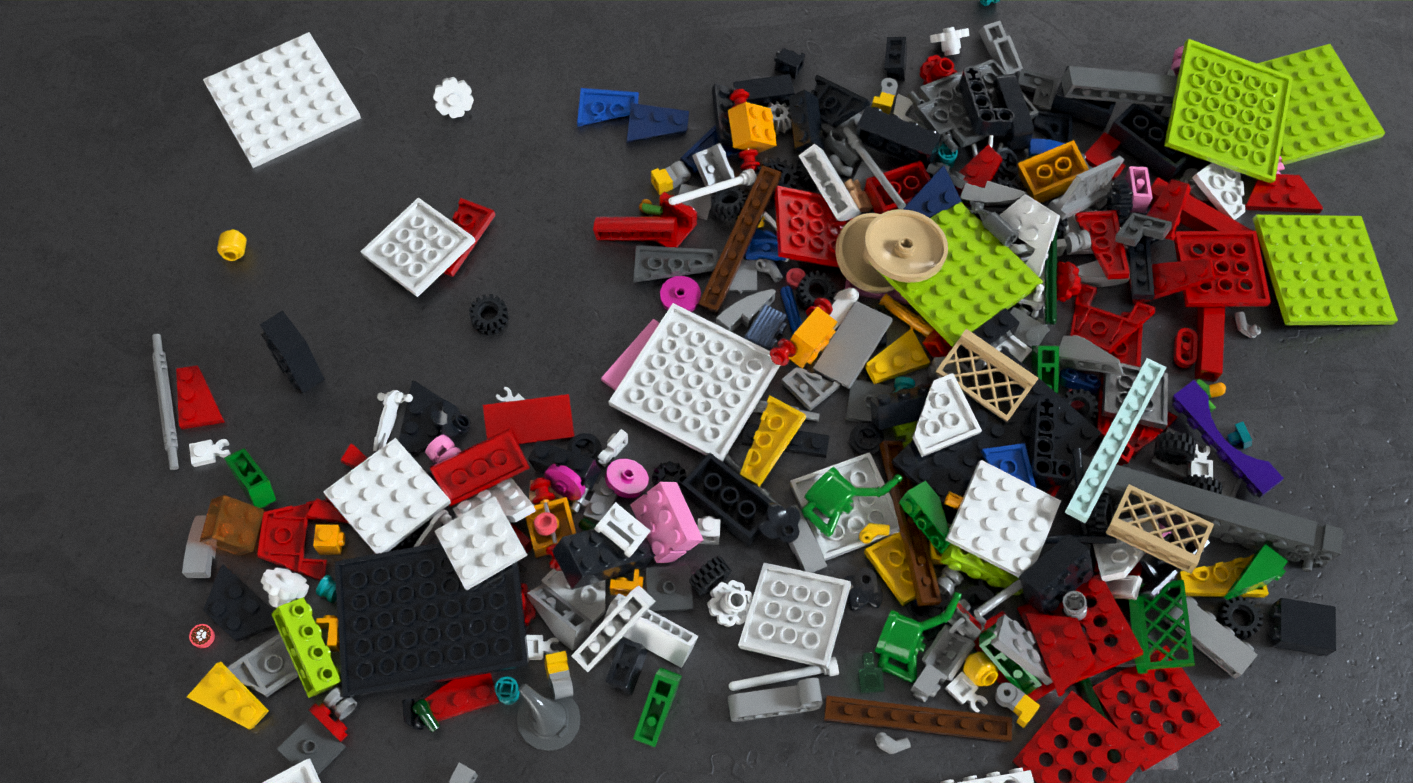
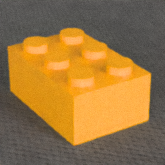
(1052, 171)

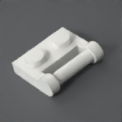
(622, 529)

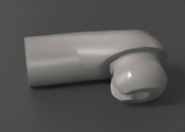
(838, 166)
(769, 267)
(1244, 327)
(890, 745)

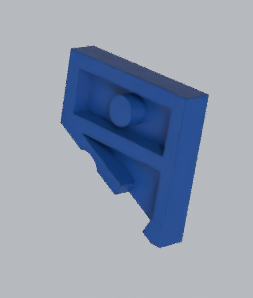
(763, 246)

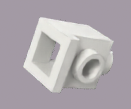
(709, 528)

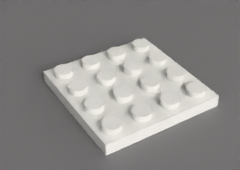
(418, 246)
(387, 497)
(867, 509)
(1003, 519)
(795, 615)

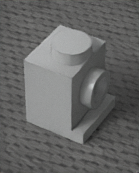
(926, 684)

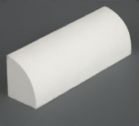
(829, 183)
(659, 635)

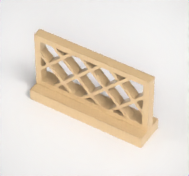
(999, 362)
(1154, 544)

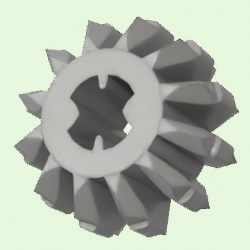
(781, 117)

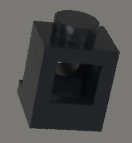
(789, 62)

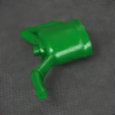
(835, 496)
(903, 640)

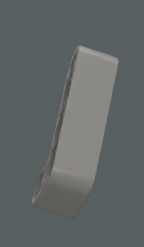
(776, 702)

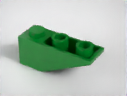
(927, 512)

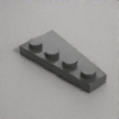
(666, 262)

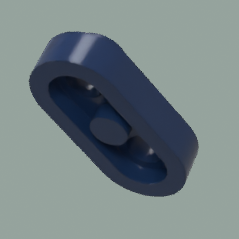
(1077, 380)

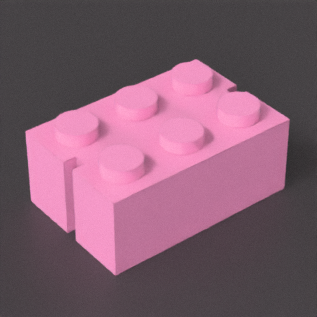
(668, 520)

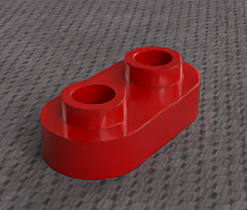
(1185, 349)
(322, 714)

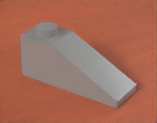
(1082, 354)
(561, 617)

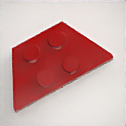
(1285, 194)
(1062, 648)

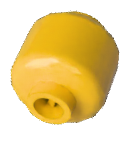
(231, 245)
(980, 669)

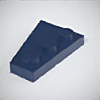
(655, 121)
(706, 142)
(935, 195)

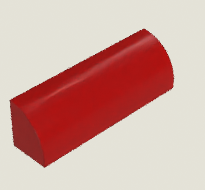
(635, 228)

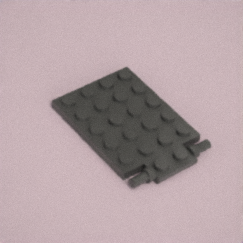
(946, 108)

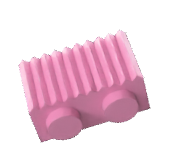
(1140, 186)

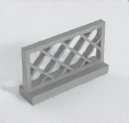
(1086, 189)

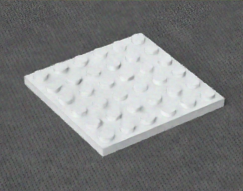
(281, 99)
(695, 382)

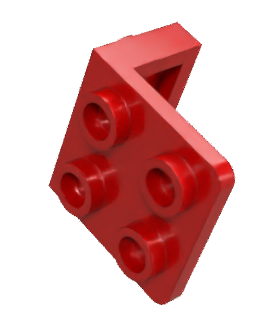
(686, 219)

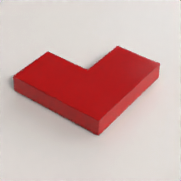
(1101, 152)

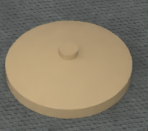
(905, 245)
(852, 256)

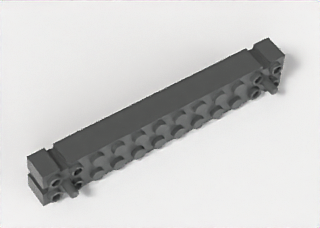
(1232, 518)

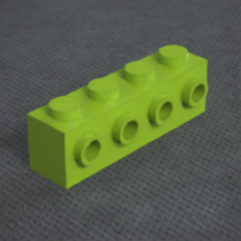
(977, 568)
(306, 647)

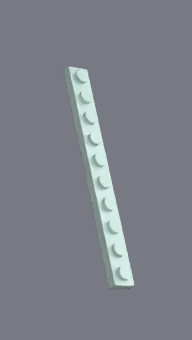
(1115, 441)

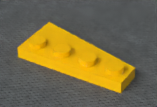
(774, 434)
(1217, 579)

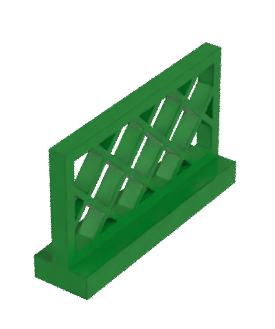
(1139, 628)

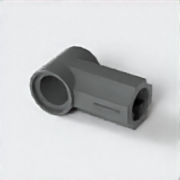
(836, 144)

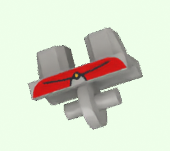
(965, 623)

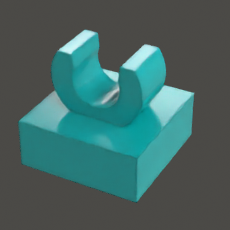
(1240, 435)

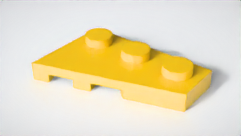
(898, 359)
(891, 563)
(228, 697)

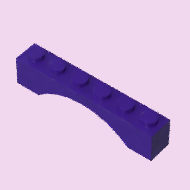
(1256, 473)

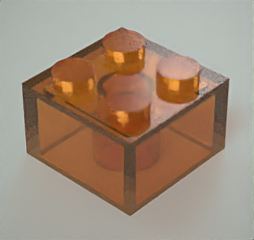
(231, 525)

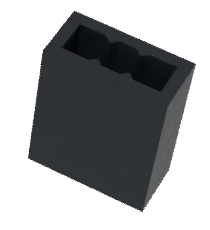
(1303, 626)

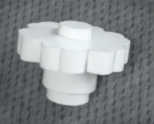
(950, 39)
(453, 97)
(283, 586)
(730, 603)

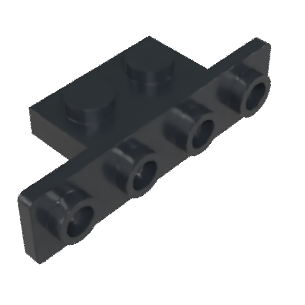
(1161, 571)

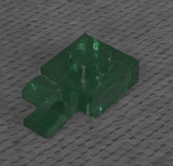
(870, 677)

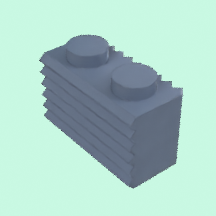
(767, 327)

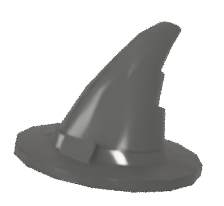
(545, 721)

